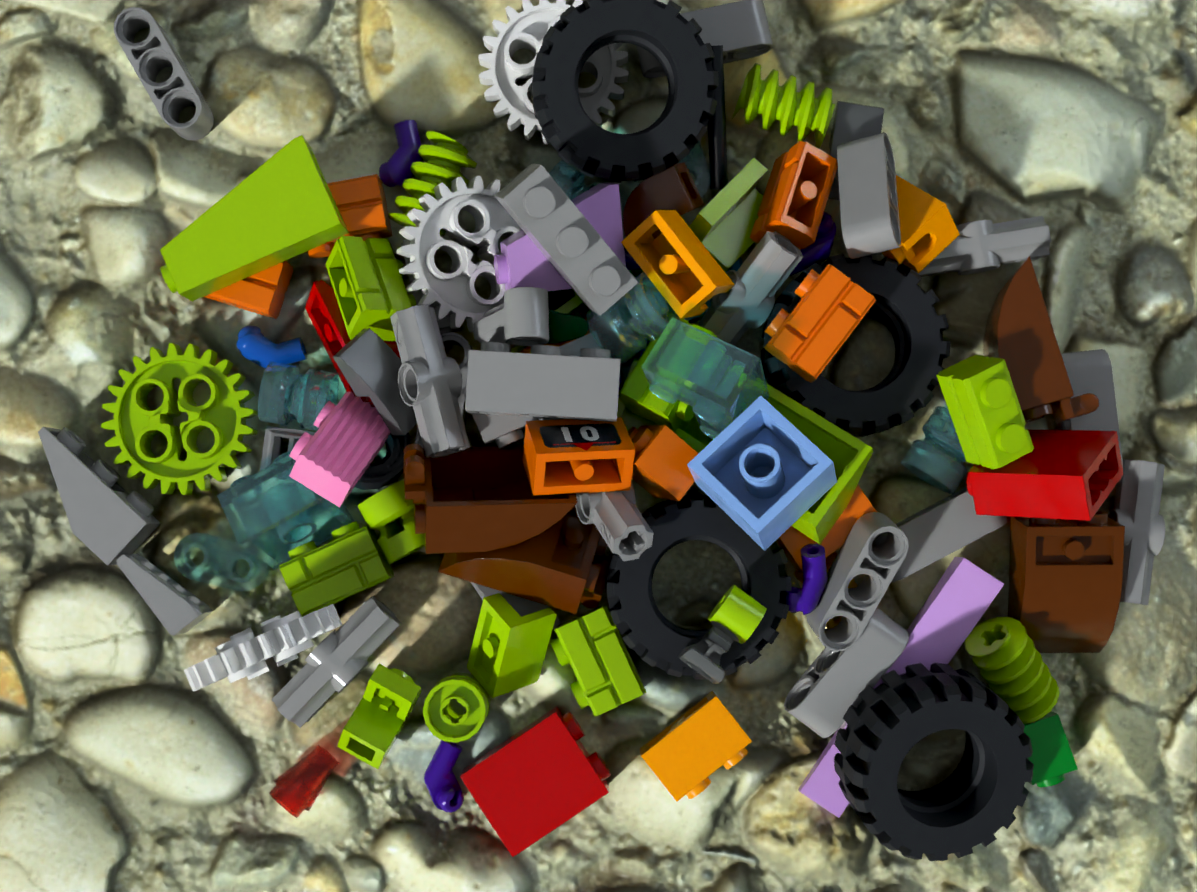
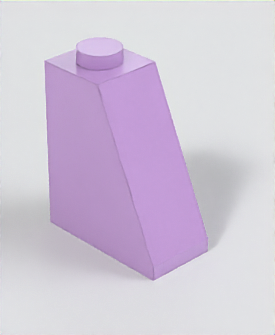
(525, 265)

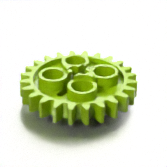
(138, 424)

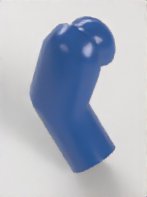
(262, 351)

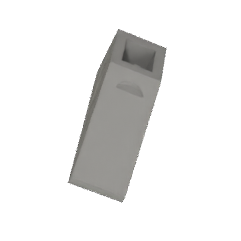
(95, 504)

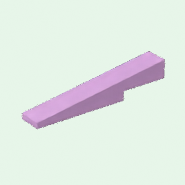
(933, 638)

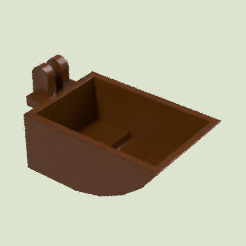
(1024, 337)
(477, 499)
(548, 569)
(1066, 581)

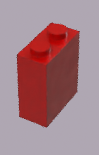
(1060, 478)
(536, 780)

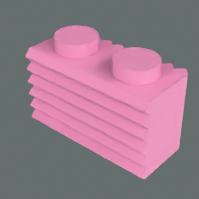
(340, 449)

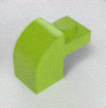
(379, 715)

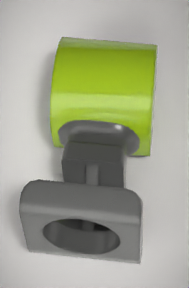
(731, 621)

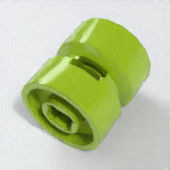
(383, 512)
(456, 707)

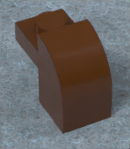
(664, 191)

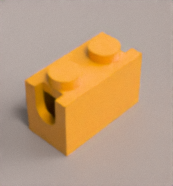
(924, 227)
(677, 263)
(696, 747)

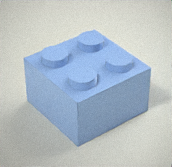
(763, 472)

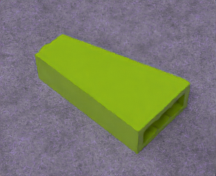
(256, 225)

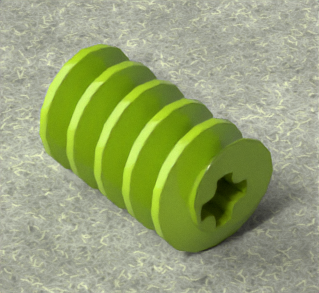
(785, 104)
(441, 164)
(1013, 667)

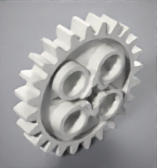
(527, 32)
(455, 291)
(247, 654)

